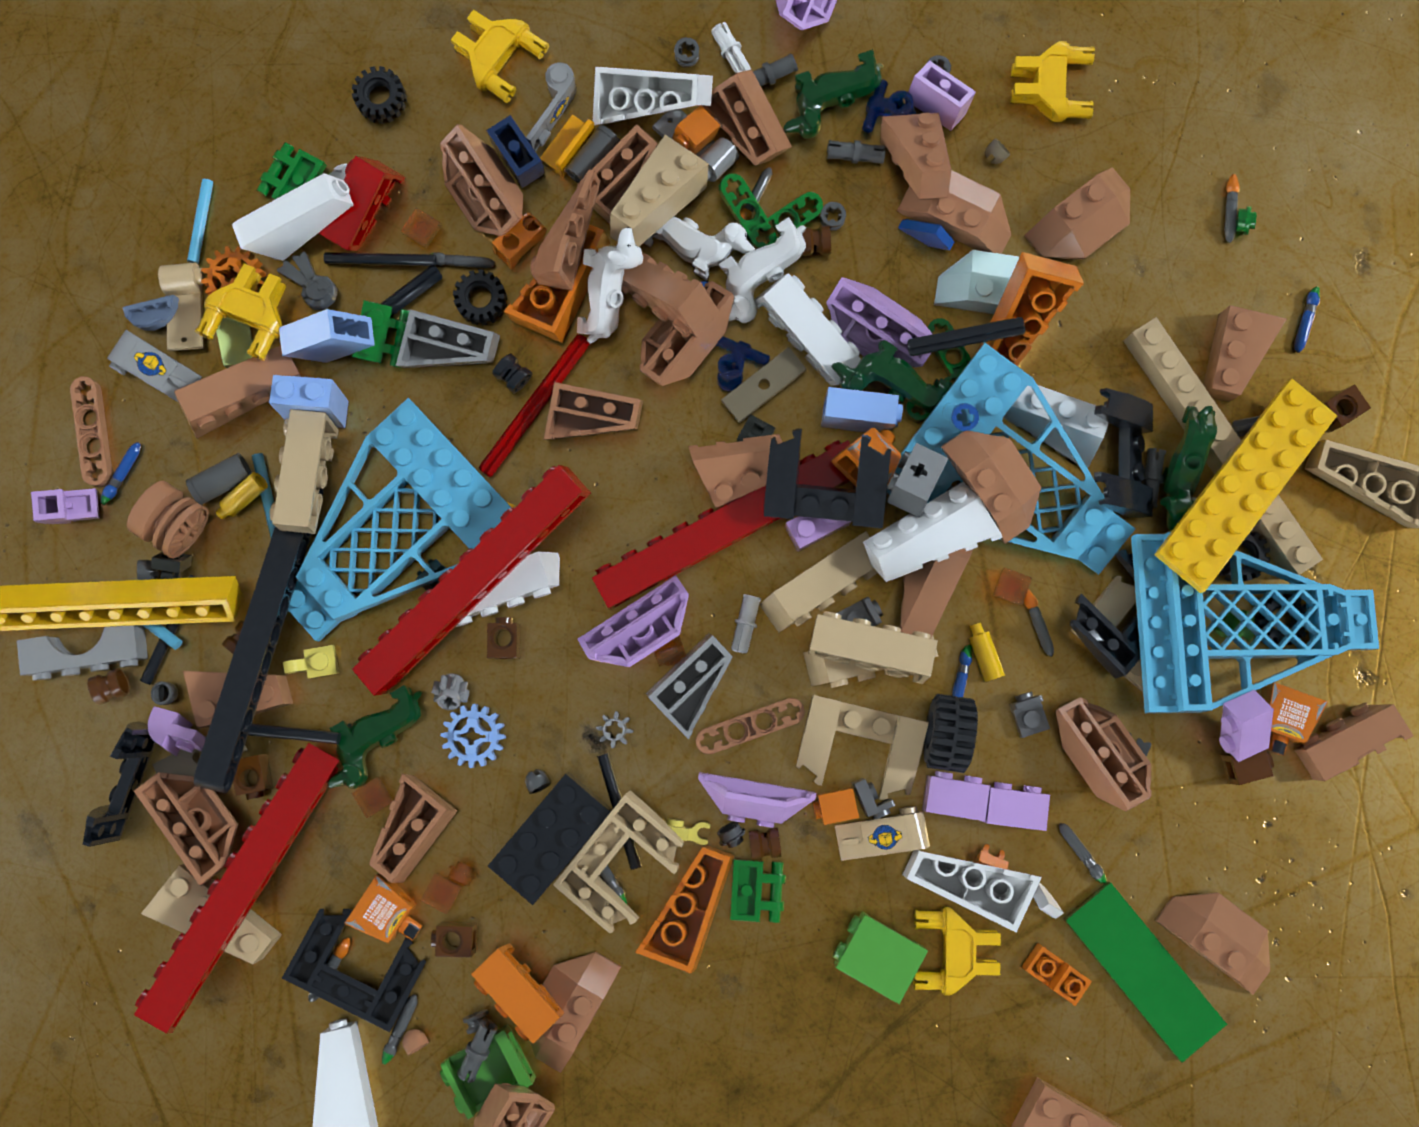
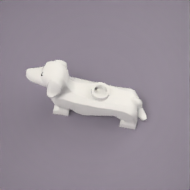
(700, 248)
(759, 266)
(606, 284)

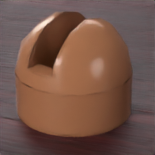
(414, 1041)

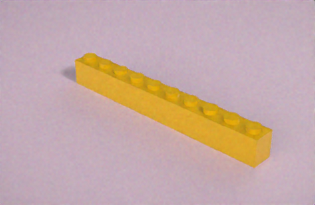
(119, 603)

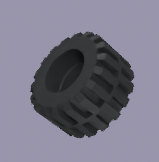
(950, 733)

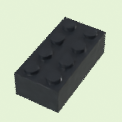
(550, 838)

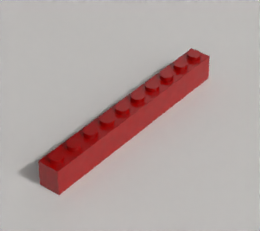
(706, 536)
(471, 580)
(237, 890)

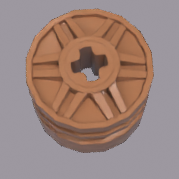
(167, 519)

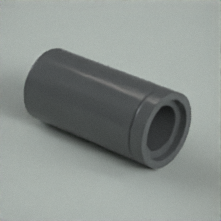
(592, 152)
(218, 478)

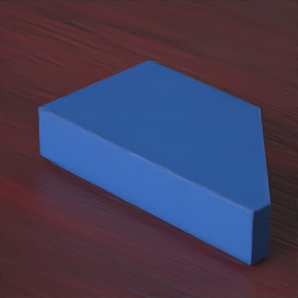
(927, 233)

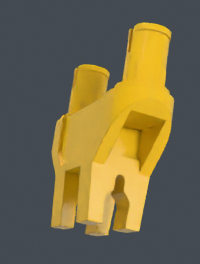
(494, 48)
(1049, 81)
(246, 306)
(959, 952)

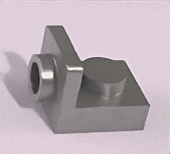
(863, 609)
(1029, 714)
(866, 795)

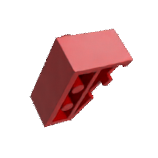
(369, 189)

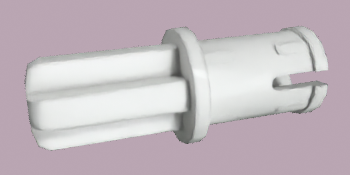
(730, 48)
(745, 623)

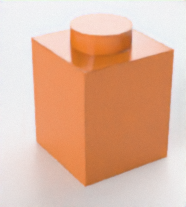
(696, 130)
(836, 806)

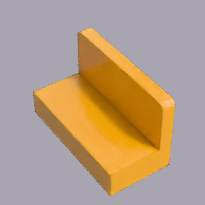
(567, 144)

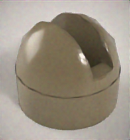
(998, 150)

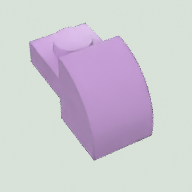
(64, 506)
(173, 731)

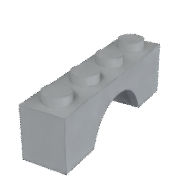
(47, 655)

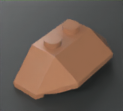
(480, 183)
(968, 214)
(1084, 219)
(675, 356)
(998, 476)
(1105, 754)
(192, 822)
(1220, 935)
(579, 990)
(514, 1107)

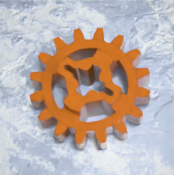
(228, 266)

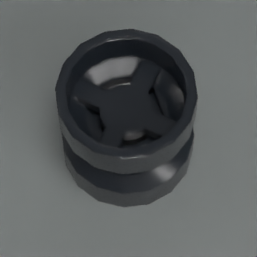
(512, 373)

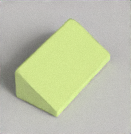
(234, 341)

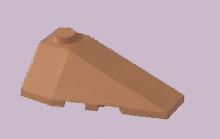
(562, 247)
(929, 592)

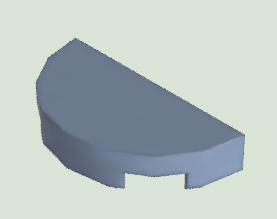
(152, 313)

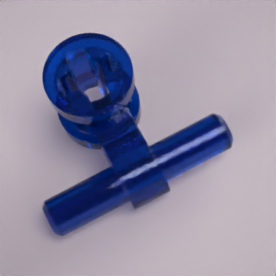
(891, 106)
(732, 365)

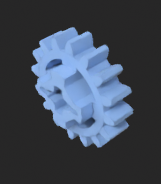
(472, 750)

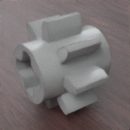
(450, 691)
(608, 735)

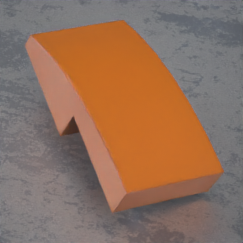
(1056, 974)

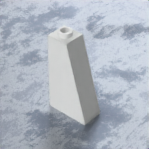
(293, 218)
(342, 1080)

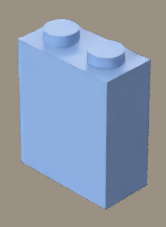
(326, 336)
(309, 395)
(860, 410)

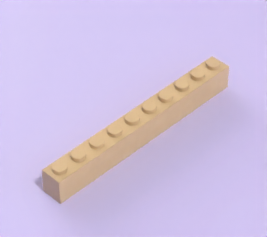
(1182, 388)

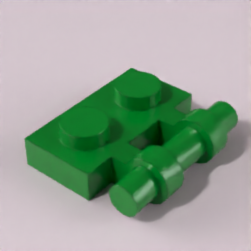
(300, 171)
(381, 320)
(747, 890)

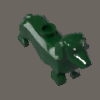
(831, 90)
(895, 375)
(1188, 462)
(371, 732)

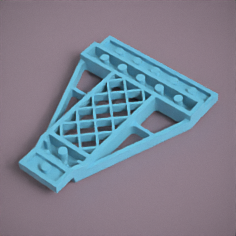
(992, 387)
(437, 475)
(1176, 637)

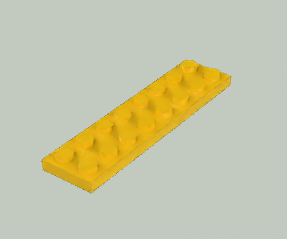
(1245, 485)

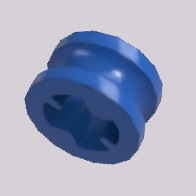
(971, 410)

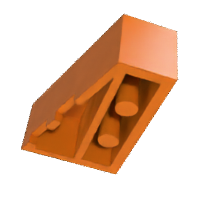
(517, 994)

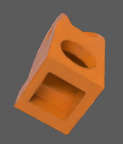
(518, 240)

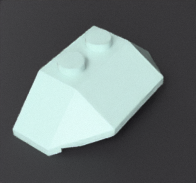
(975, 281)

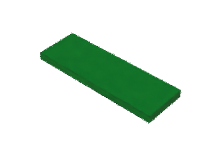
(1145, 972)

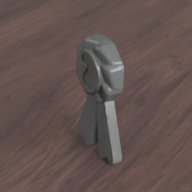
(317, 290)

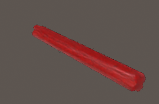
(533, 405)

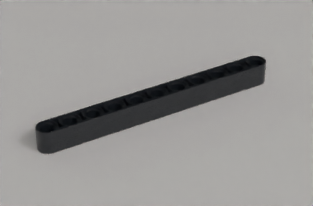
(251, 661)

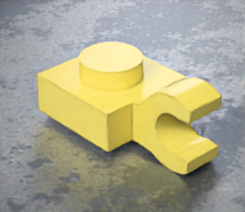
(317, 662)
(687, 833)

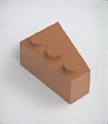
(748, 118)
(620, 168)
(1237, 350)
(589, 412)
(734, 467)
(206, 687)
(1351, 740)
(410, 830)

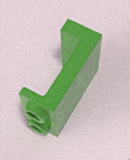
(879, 957)
(504, 1065)

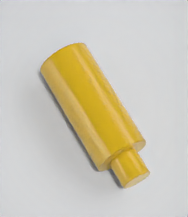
(241, 495)
(985, 653)

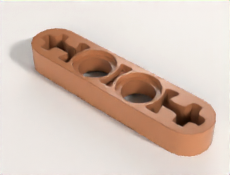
(86, 433)
(750, 726)

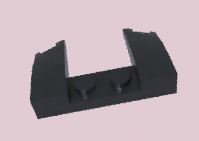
(1133, 417)
(861, 506)
(1113, 649)
(108, 821)
(312, 974)

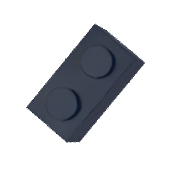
(516, 151)

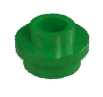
(1246, 220)

